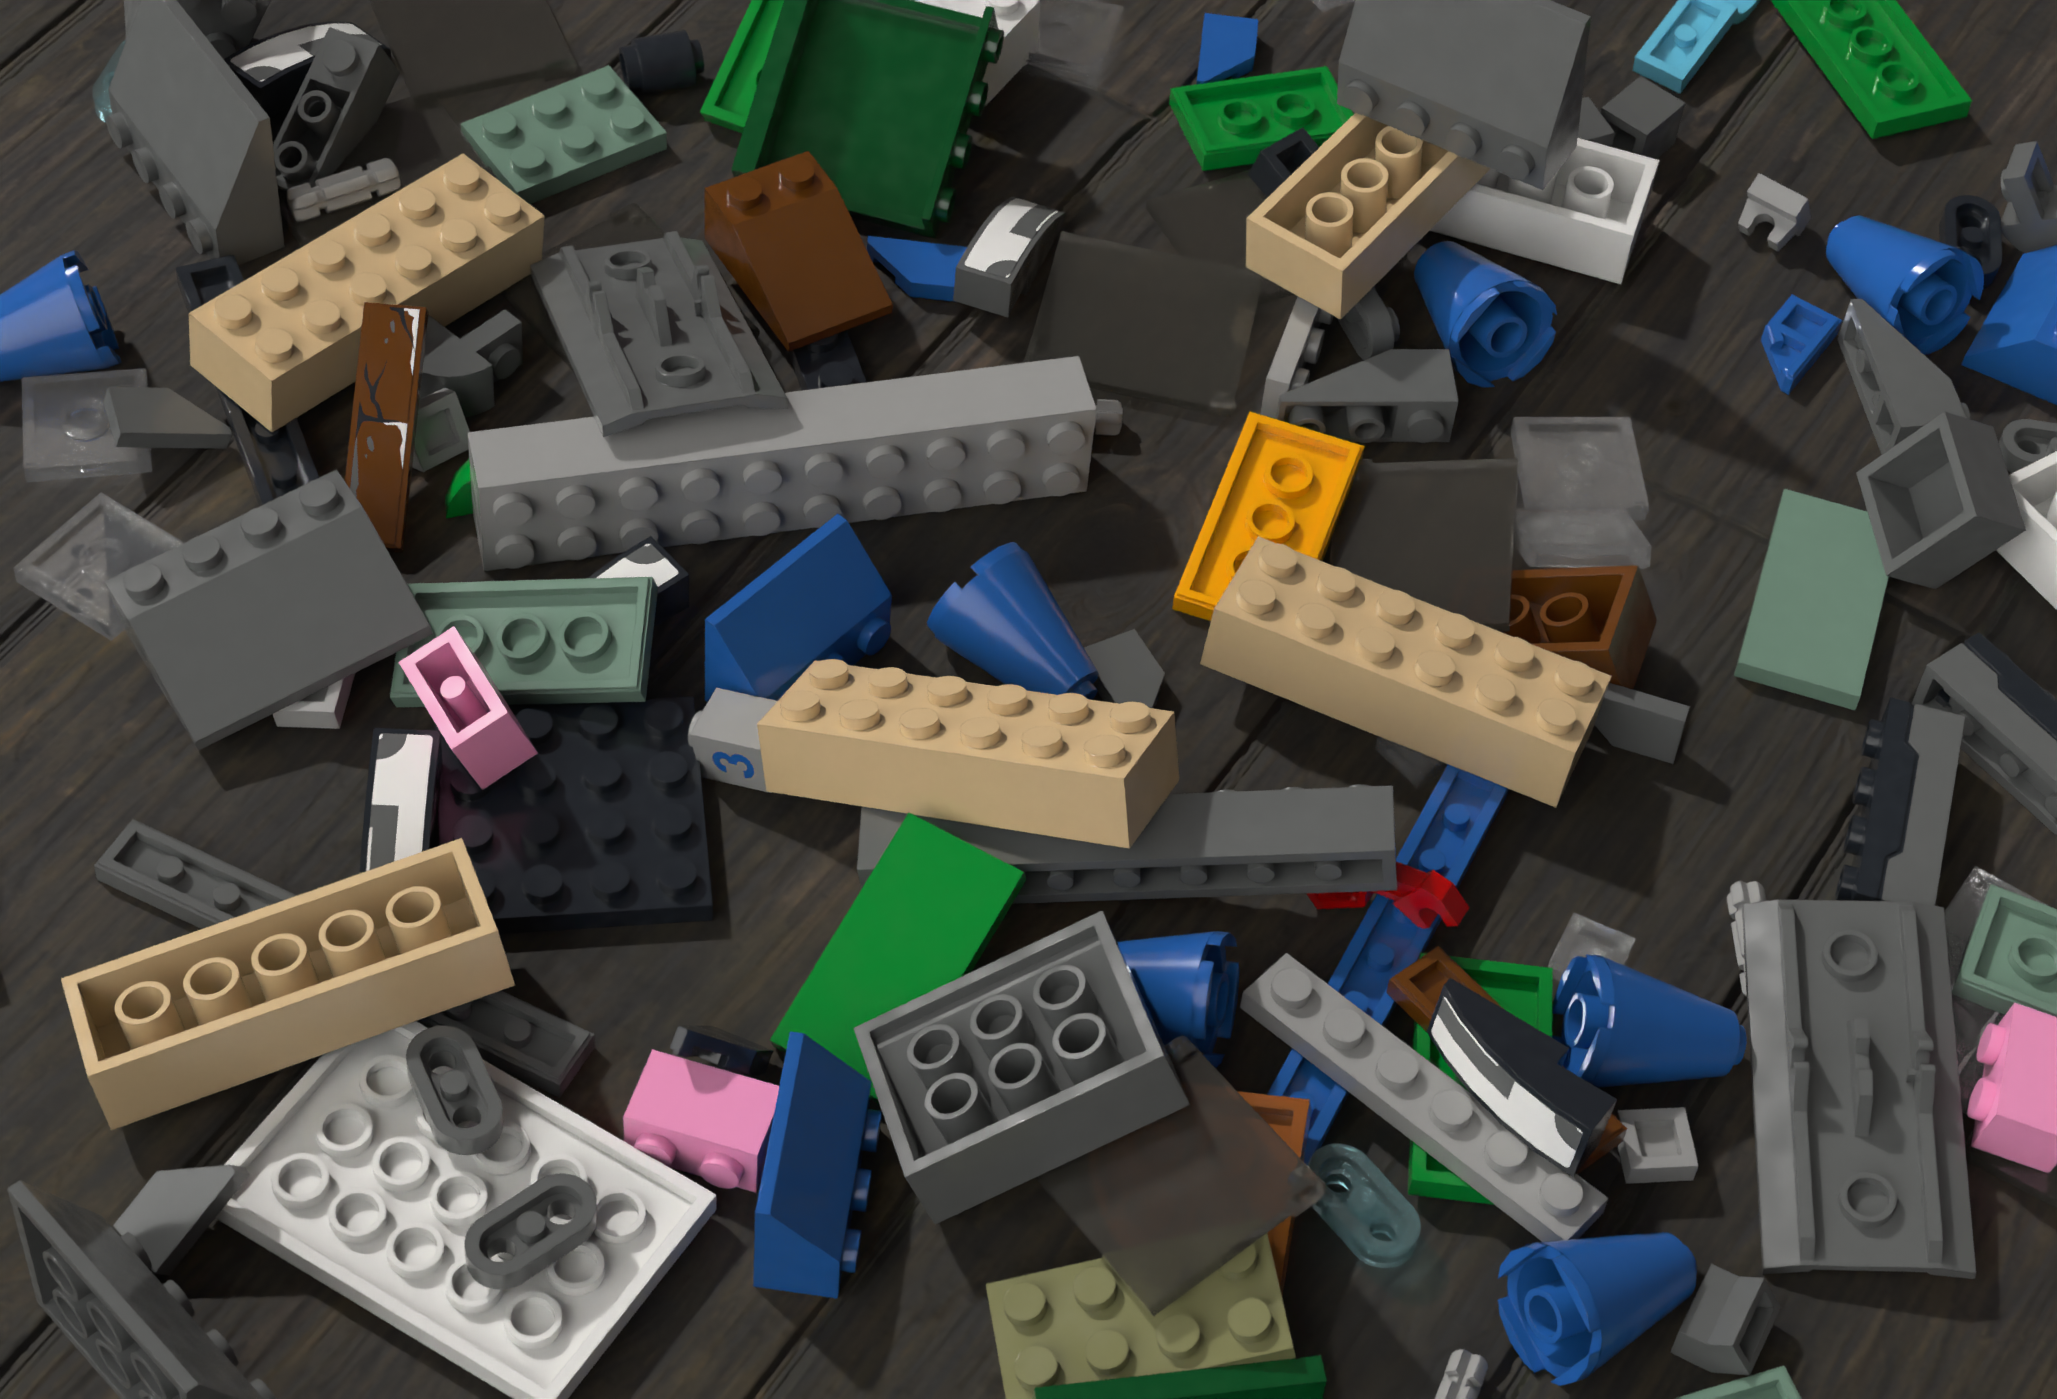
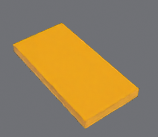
(1277, 487)

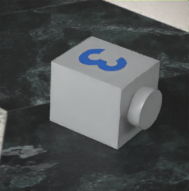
(728, 738)

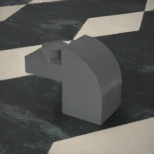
(2031, 198)
(473, 361)

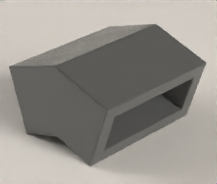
(1727, 1323)

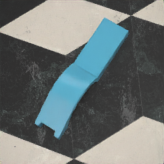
(1687, 39)

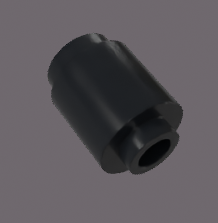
(661, 62)

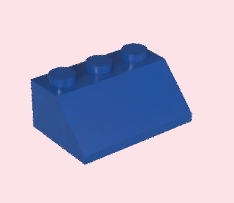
(2021, 329)
(804, 608)
(814, 1173)

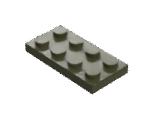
(1091, 1327)

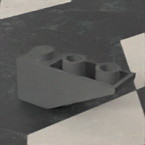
(333, 108)
(1380, 399)

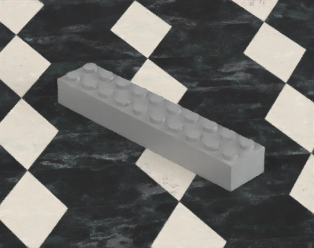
(764, 471)

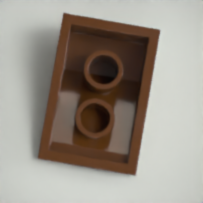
(794, 250)
(1586, 616)

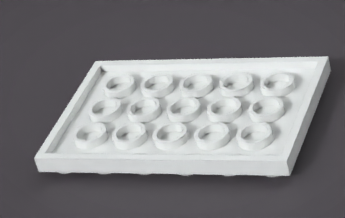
(382, 1213)

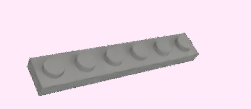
(1420, 1101)

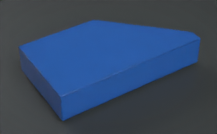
(1226, 47)
(918, 267)
(1797, 339)

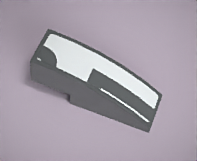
(1006, 255)

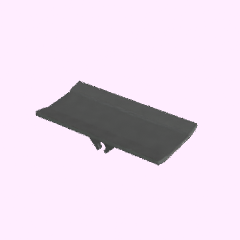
(653, 331)
(1856, 1088)

